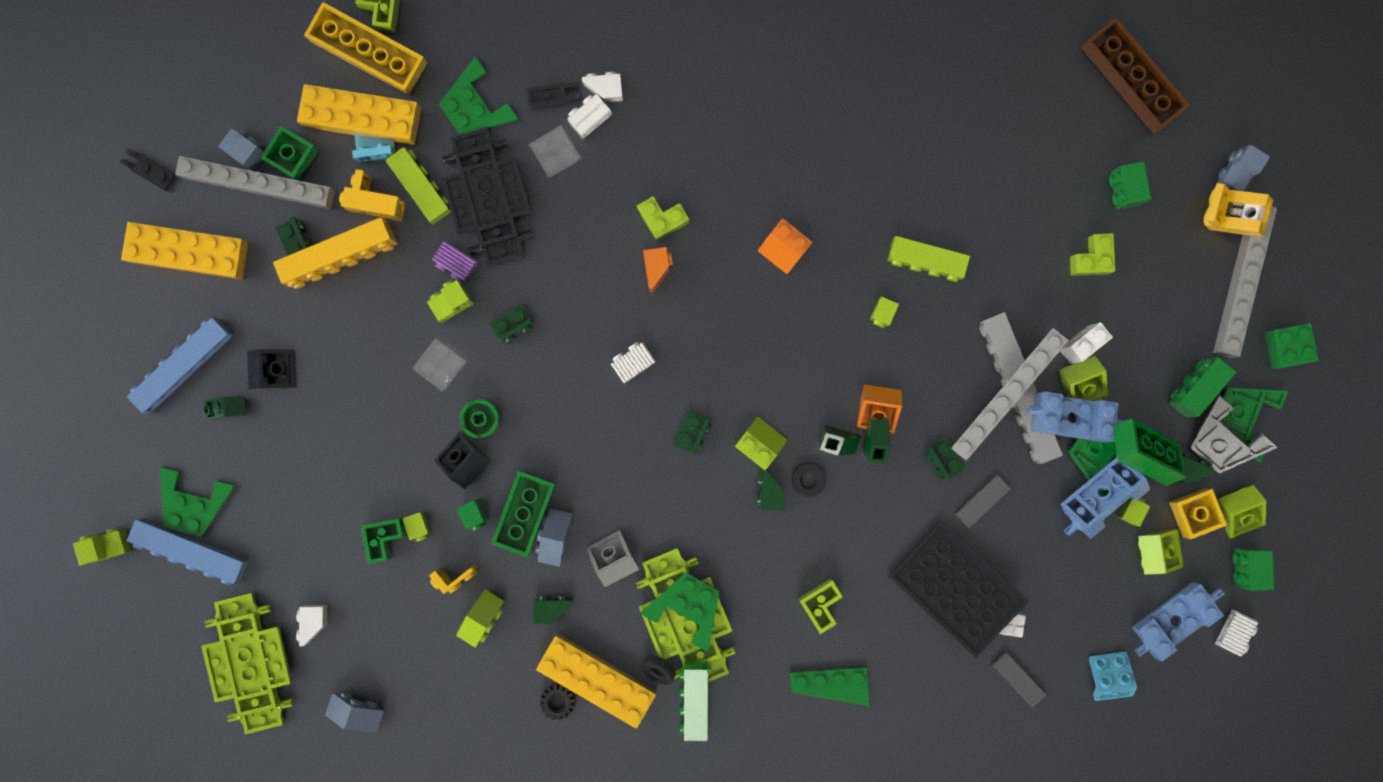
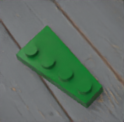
(835, 684)

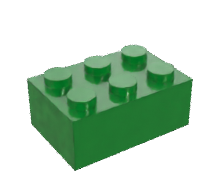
(1201, 387)

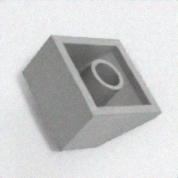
(612, 558)

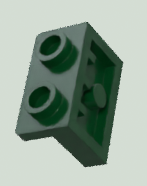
(293, 236)
(512, 323)
(692, 431)
(944, 458)

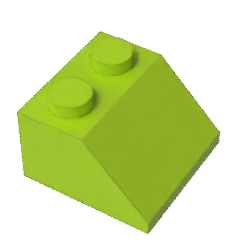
(1085, 380)
(761, 443)
(1243, 511)
(1160, 552)

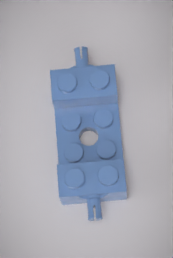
(1092, 423)
(1089, 510)
(1194, 610)

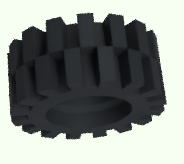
(546, 705)

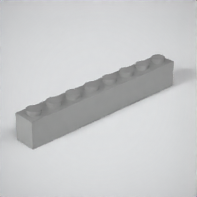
(255, 182)
(1242, 291)
(1007, 361)
(1010, 393)

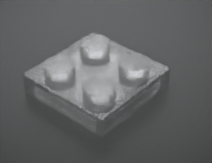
(555, 151)
(439, 365)

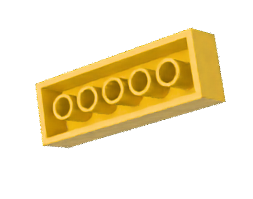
(365, 48)
(359, 114)
(184, 250)
(335, 253)
(596, 680)

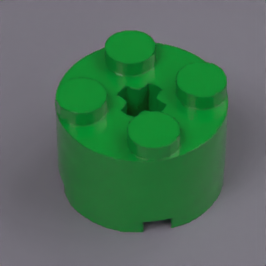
(470, 423)

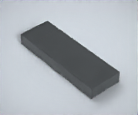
(982, 501)
(1019, 679)

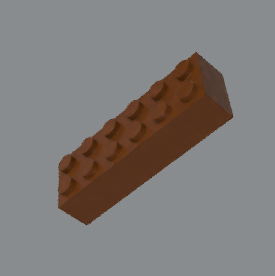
(1135, 75)

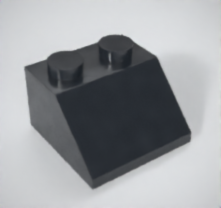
(270, 369)
(461, 460)

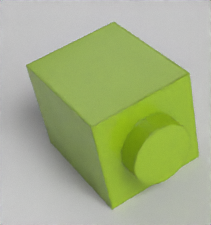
(884, 312)
(1133, 511)
(417, 526)

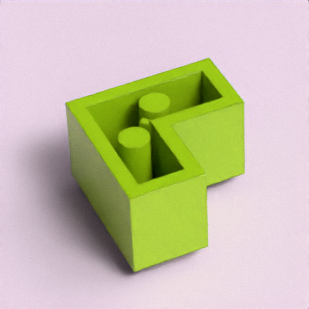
(384, 13)
(662, 223)
(1100, 257)
(450, 301)
(98, 548)
(816, 604)
(479, 619)

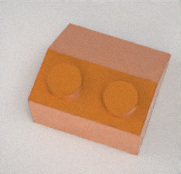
(784, 246)
(657, 266)
(879, 403)

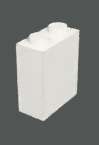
(1086, 343)

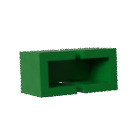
(473, 515)

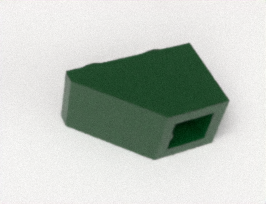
(224, 407)
(838, 441)
(877, 441)
(1195, 470)
(771, 494)
(549, 610)

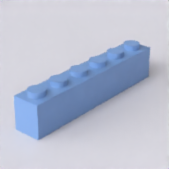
(179, 366)
(187, 551)

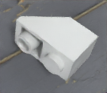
(606, 86)
(311, 621)

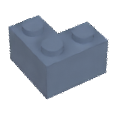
(243, 148)
(1242, 167)
(553, 537)
(353, 714)

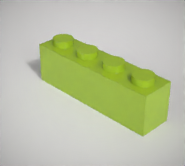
(418, 186)
(928, 258)

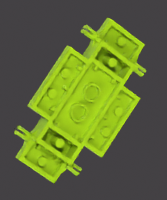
(675, 632)
(247, 663)

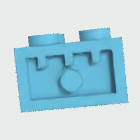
(372, 149)
(1112, 676)

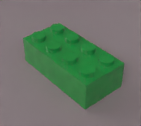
(1149, 452)
(523, 513)

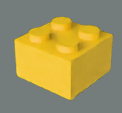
(1197, 513)

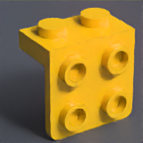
(441, 581)

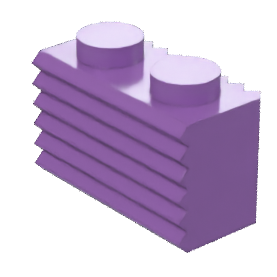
(455, 261)

